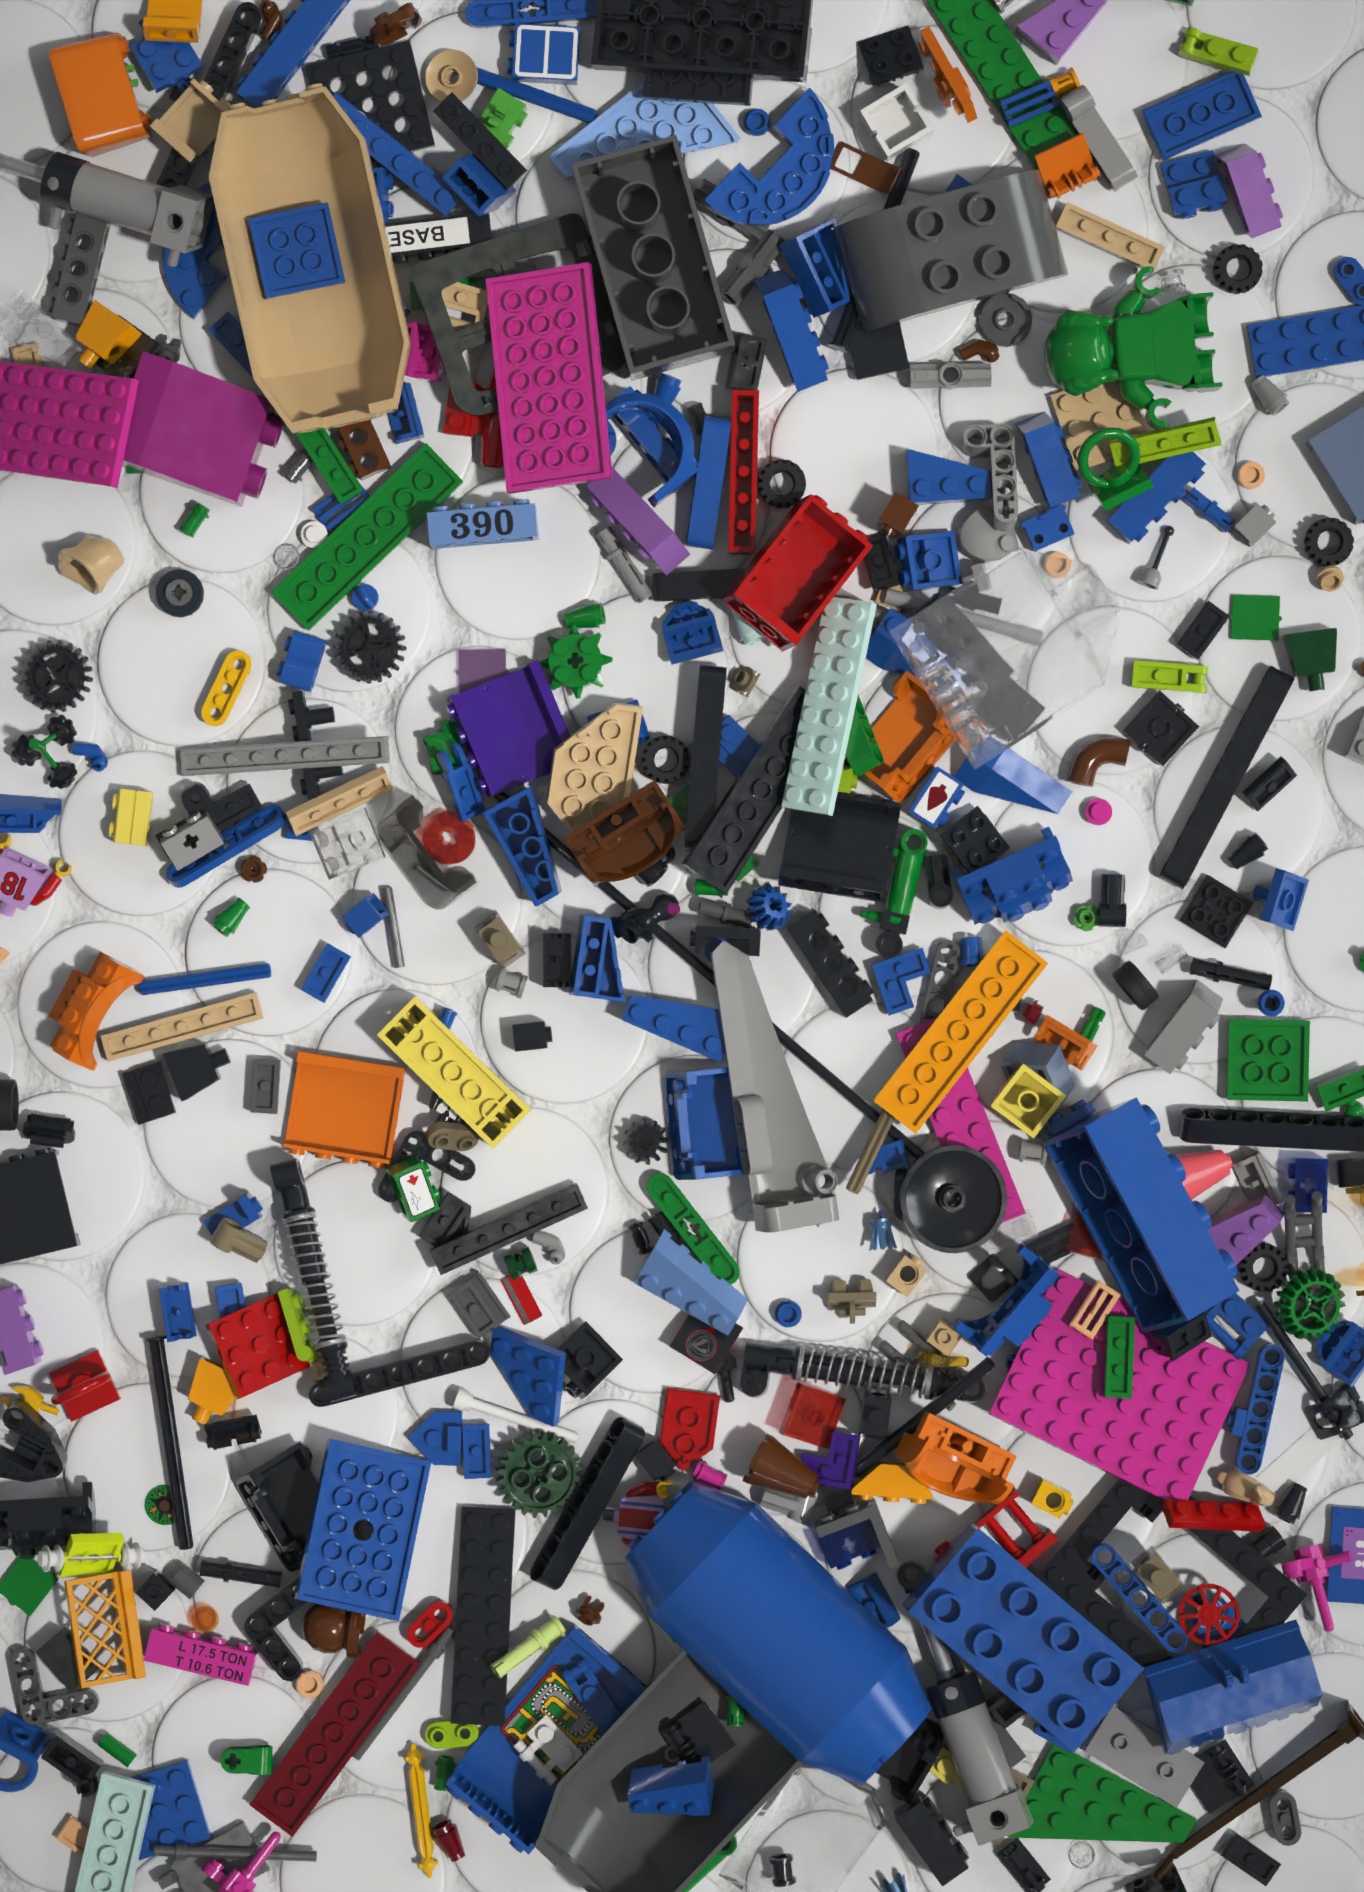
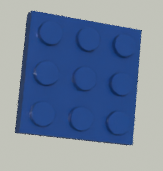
(296, 250)
(175, 1809)

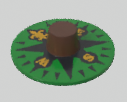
(159, 1505)

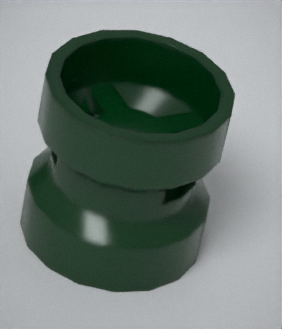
(520, 1263)

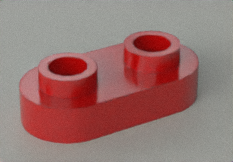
(430, 1623)

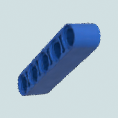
(708, 482)
(1260, 1395)
(1145, 1610)

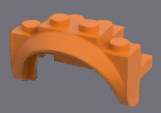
(84, 1005)
(956, 1461)

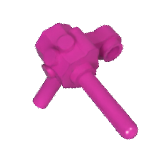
(1312, 1568)
(241, 1880)

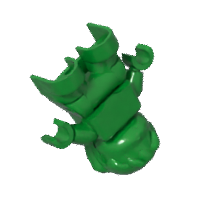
(1138, 348)

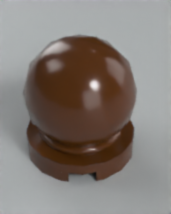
(333, 1629)

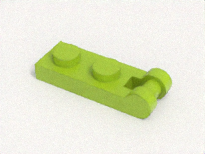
(1218, 52)
(1168, 676)
(297, 1324)

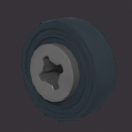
(187, 596)

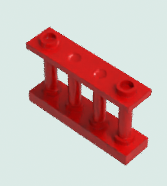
(1041, 1539)

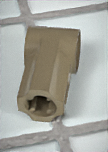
(232, 1237)

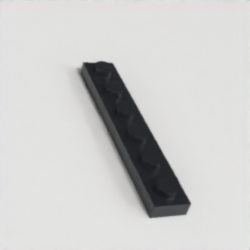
(508, 1228)

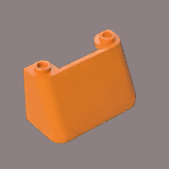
(99, 94)
(909, 738)

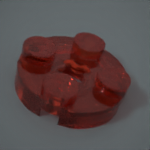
(449, 853)

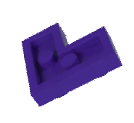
(840, 1466)

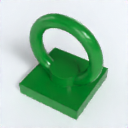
(1120, 481)

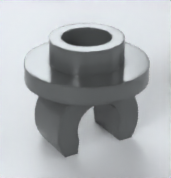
(167, 351)

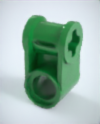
(254, 1759)

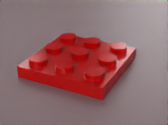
(255, 1346)

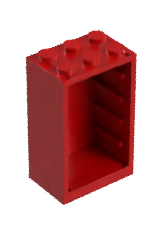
(797, 572)

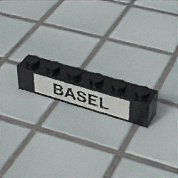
(436, 235)

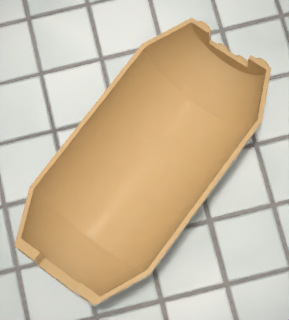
(329, 350)

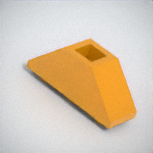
(891, 1482)

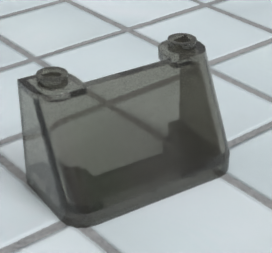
(436, 887)

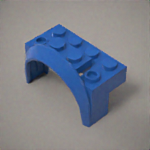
(660, 452)

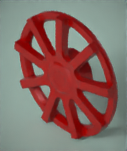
(1209, 1614)

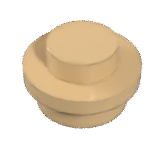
(1330, 578)

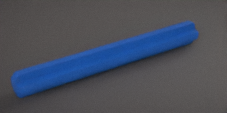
(536, 96)
(205, 979)

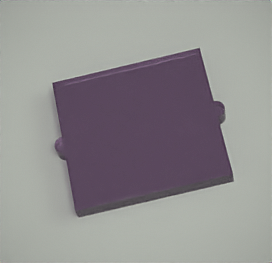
(480, 667)

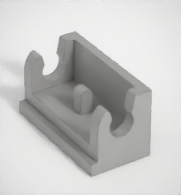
(1256, 1178)

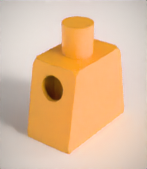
(104, 335)
(210, 1390)

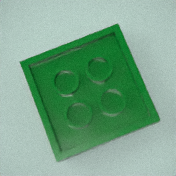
(1268, 1060)

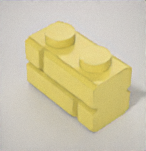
(132, 817)

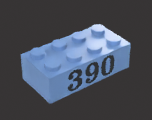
(482, 525)

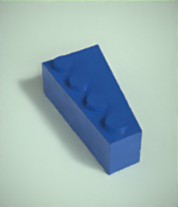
(792, 329)

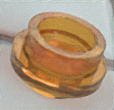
(205, 1619)

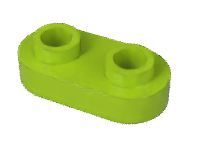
(451, 1733)

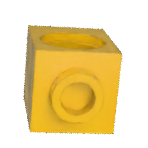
(1043, 1490)

